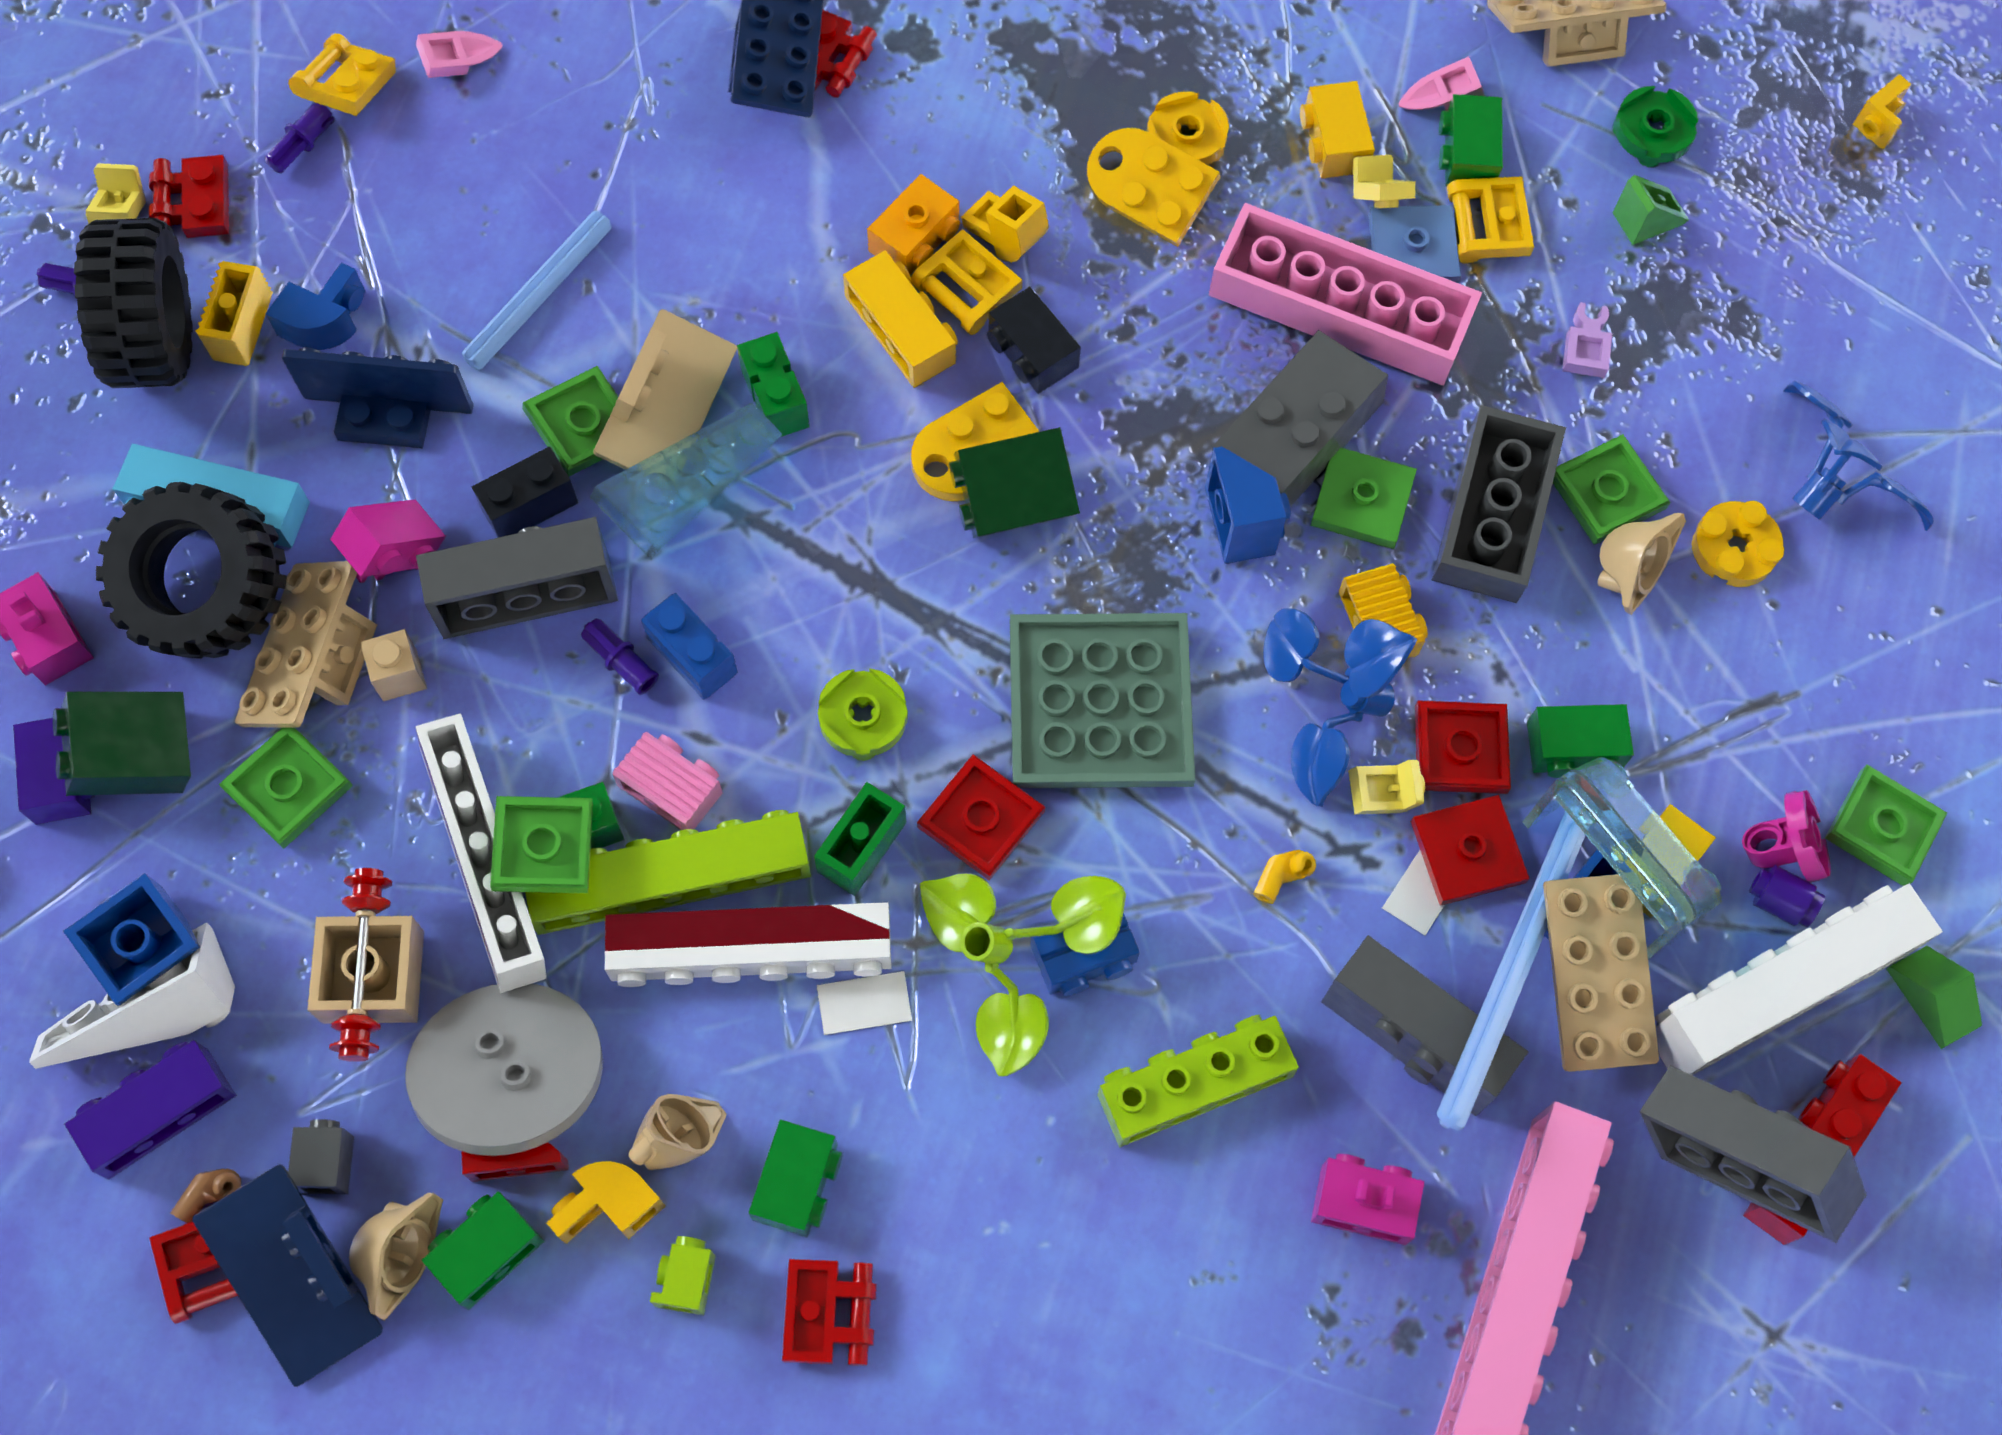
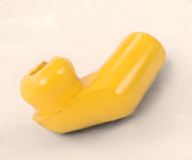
(1283, 869)

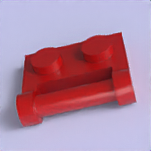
(181, 1256)

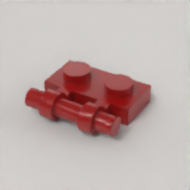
(836, 39)
(203, 192)
(812, 1312)

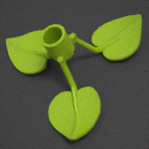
(958, 911)

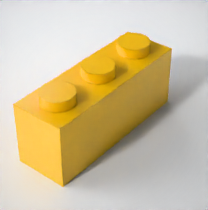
(900, 318)

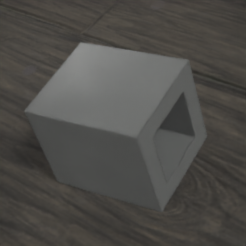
(321, 1158)

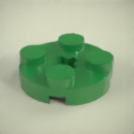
(1655, 145)

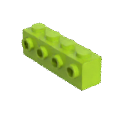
(1196, 1080)

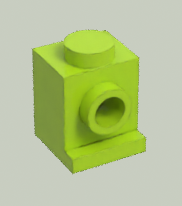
(685, 1276)

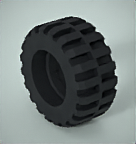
(133, 302)
(137, 561)

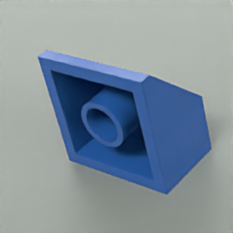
(1245, 507)
(132, 938)

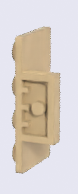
(1575, 28)
(665, 391)
(308, 648)
(1600, 973)

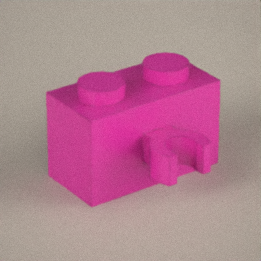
(386, 537)
(41, 630)
(1368, 1199)

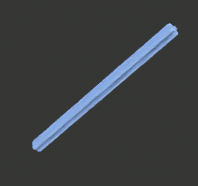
(1507, 982)

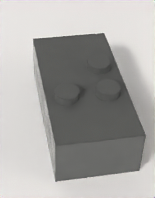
(1307, 414)
(1499, 504)
(517, 577)
(1414, 1020)
(1754, 1152)

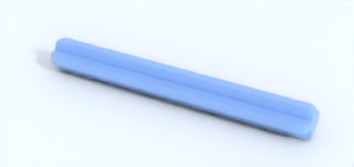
(536, 290)

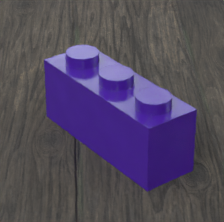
(149, 1109)

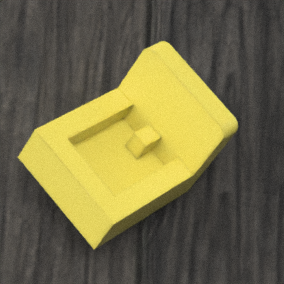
(1375, 181)
(118, 193)
(1387, 788)

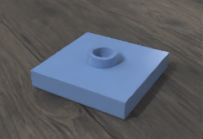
(1417, 237)

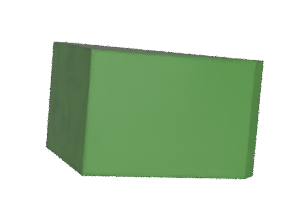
(1647, 210)
(1939, 993)

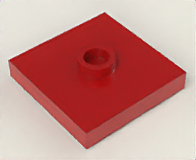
(1463, 746)
(981, 817)
(1469, 850)

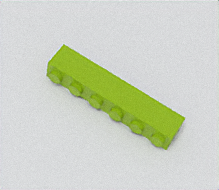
(679, 871)

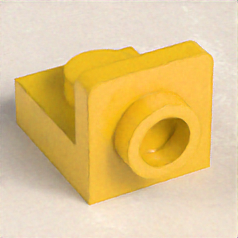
(1879, 115)

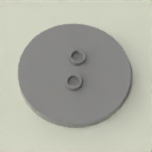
(504, 1069)

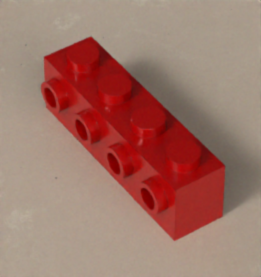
(1845, 1112)

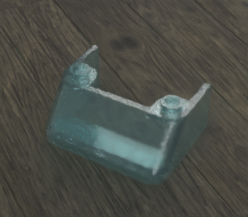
(1635, 845)

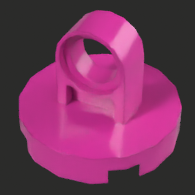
(1796, 839)

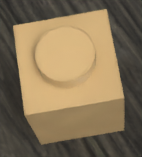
(393, 665)

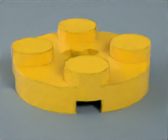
(1205, 117)
(1754, 526)

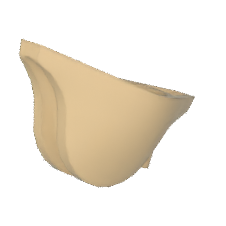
(1636, 557)
(676, 1131)
(390, 1251)

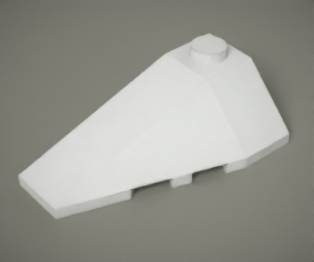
(172, 1006)

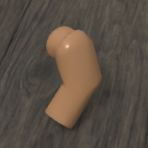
(205, 1189)

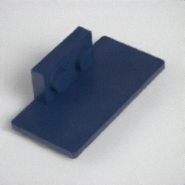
(776, 55)
(379, 397)
(287, 1275)

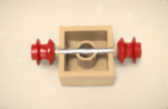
(365, 967)

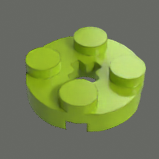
(860, 688)

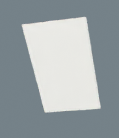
(1415, 898)
(864, 1003)

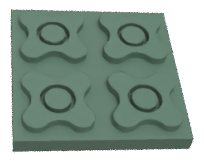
(1101, 700)

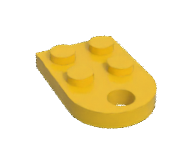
(1154, 183)
(979, 421)

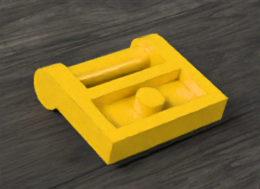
(351, 84)
(1503, 216)
(973, 270)

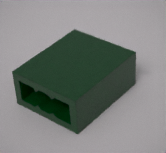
(1014, 483)
(122, 743)

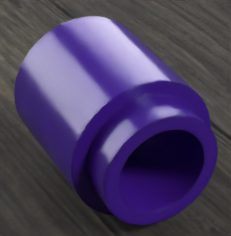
(1786, 896)

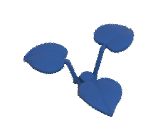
(1825, 487)
(1374, 658)

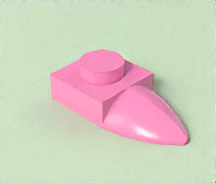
(454, 52)
(1439, 86)

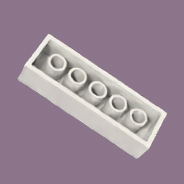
(1793, 978)

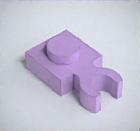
(1586, 346)

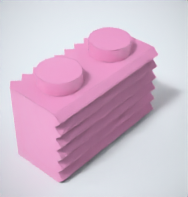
(668, 781)

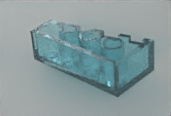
(679, 483)

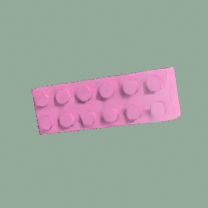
(1345, 292)

